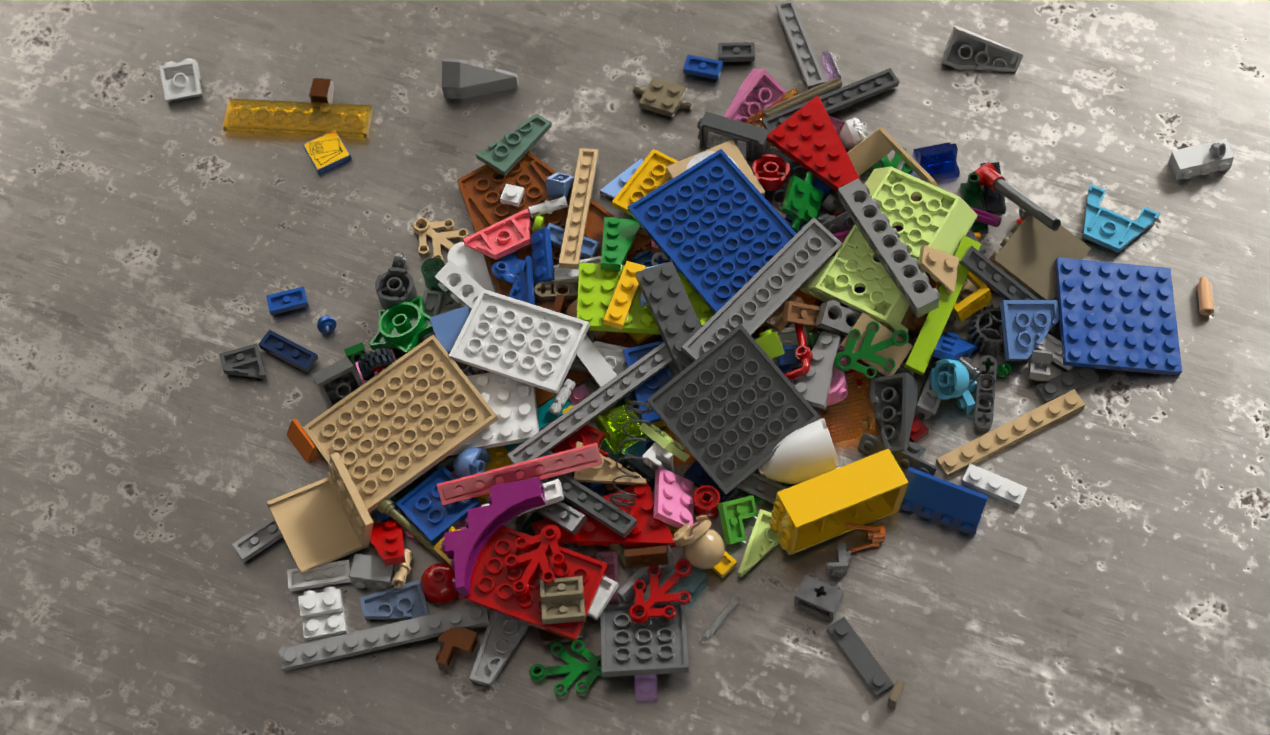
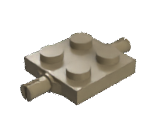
(663, 97)

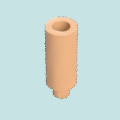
(1205, 297)

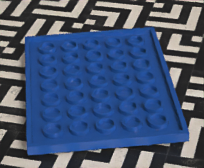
(713, 227)

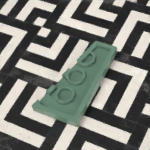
(515, 145)

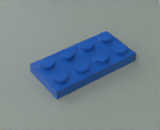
(653, 384)

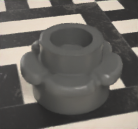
(399, 260)

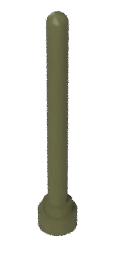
(387, 507)

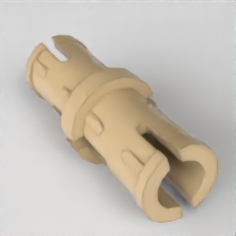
(402, 570)

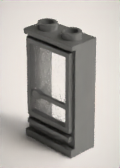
(719, 129)

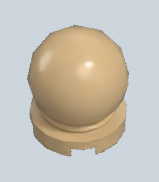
(701, 545)

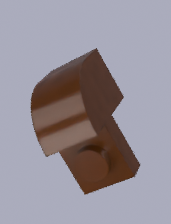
(455, 641)

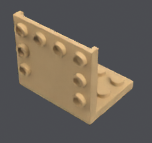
(323, 519)

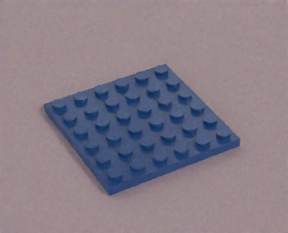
(1117, 316)

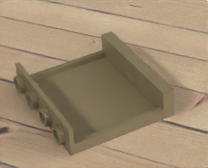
(1032, 253)

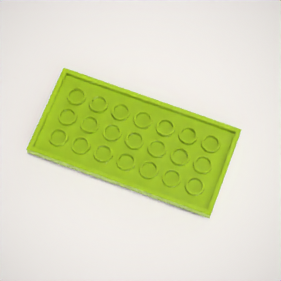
(596, 292)

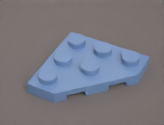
(1026, 325)

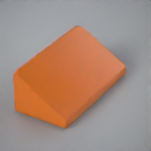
(302, 441)

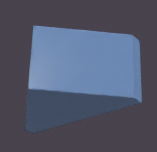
(559, 185)

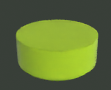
(538, 223)

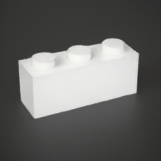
(1197, 160)

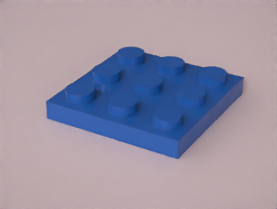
(426, 511)

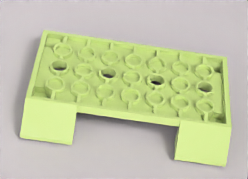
(934, 221)

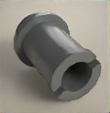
(973, 371)

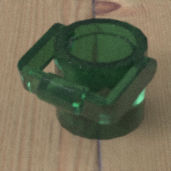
(429, 270)

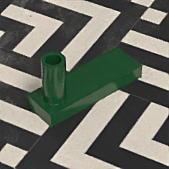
(972, 195)

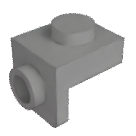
(1040, 365)
(840, 567)

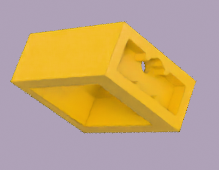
(974, 301)

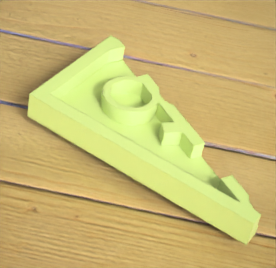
(760, 542)

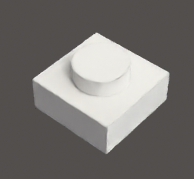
(512, 195)

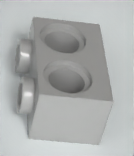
(838, 324)

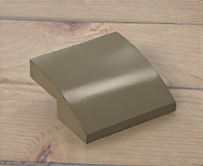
(563, 600)

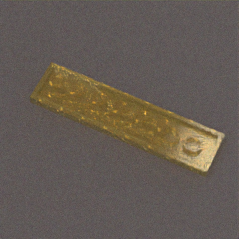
(297, 118)

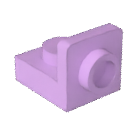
(646, 688)

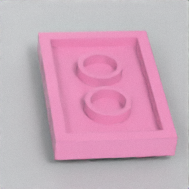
(673, 498)

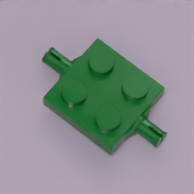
(802, 200)

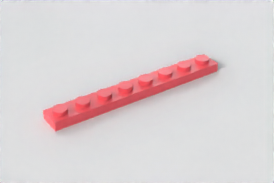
(541, 467)

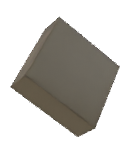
(896, 694)

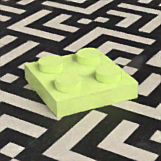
(665, 441)

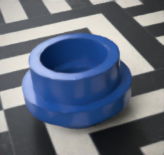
(326, 324)

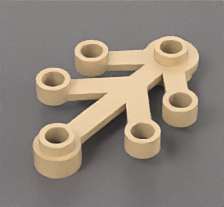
(438, 238)

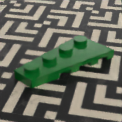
(617, 241)

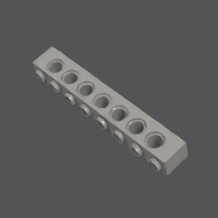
(919, 302)

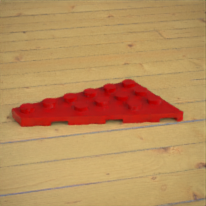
(815, 144)
(647, 533)

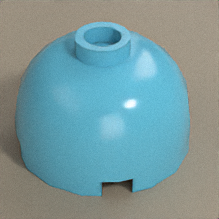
(949, 379)

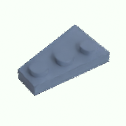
(396, 603)

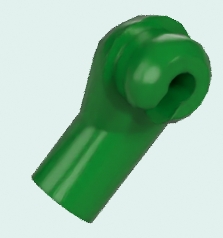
(1002, 370)

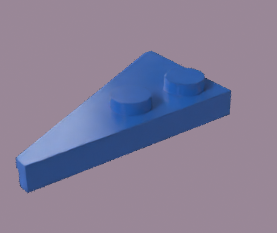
(524, 287)

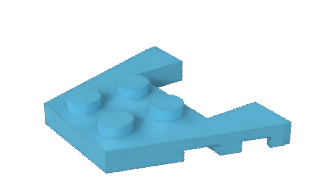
(1110, 228)

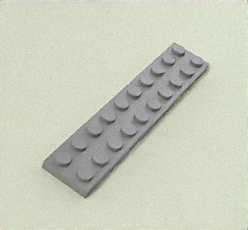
(768, 287)

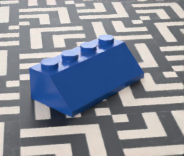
(943, 501)

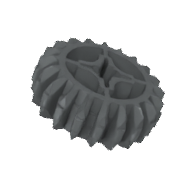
(992, 334)

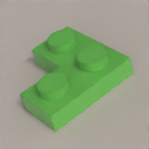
(731, 517)

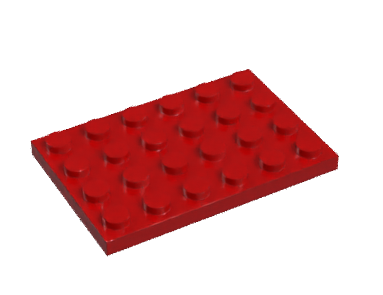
(494, 580)

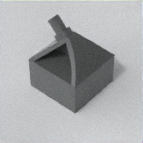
(337, 381)

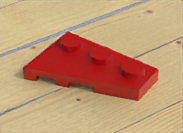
(388, 542)

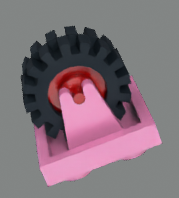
(374, 363)

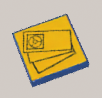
(326, 152)

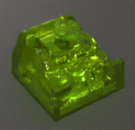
(612, 427)

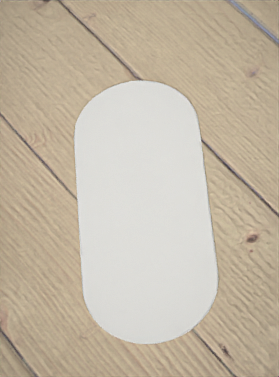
(472, 263)

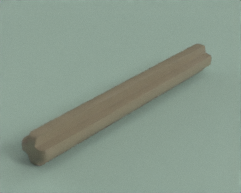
(808, 95)

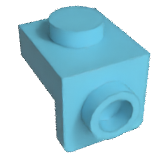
(966, 401)

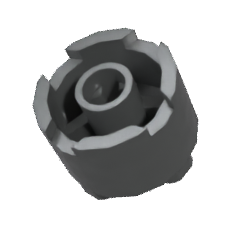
(395, 287)

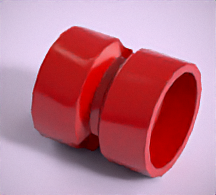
(706, 502)

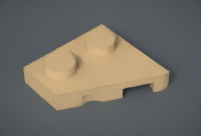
(940, 266)

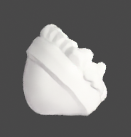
(852, 133)

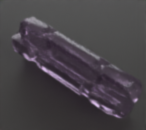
(830, 65)

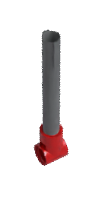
(996, 182)

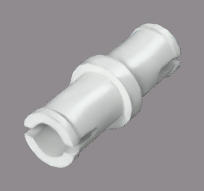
(548, 207)

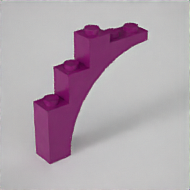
(482, 522)

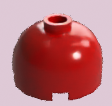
(771, 171)
(438, 584)

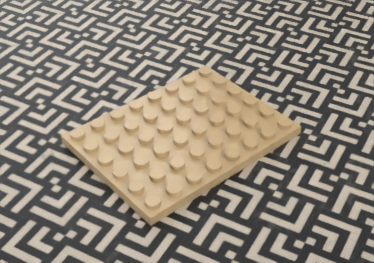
(402, 422)

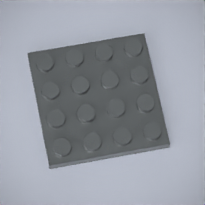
(644, 648)

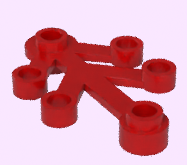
(536, 557)
(658, 594)

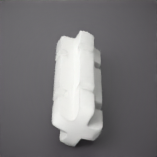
(562, 397)

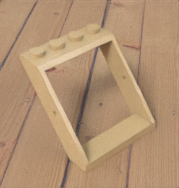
(875, 148)

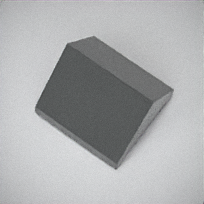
(447, 463)

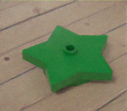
(402, 326)

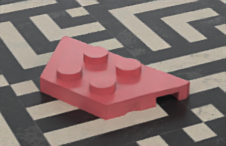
(502, 237)

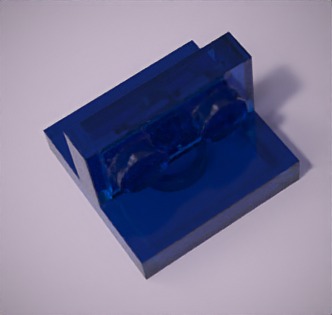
(938, 160)

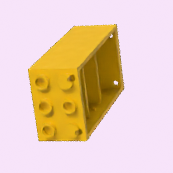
(824, 504)

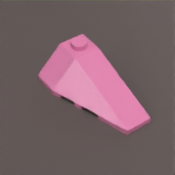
(754, 95)

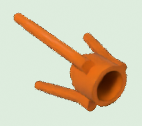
(873, 533)

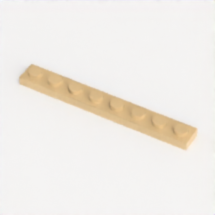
(578, 209)
(1010, 433)

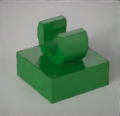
(354, 350)

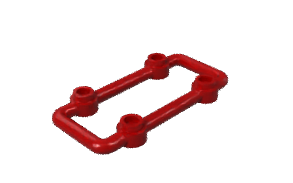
(802, 353)

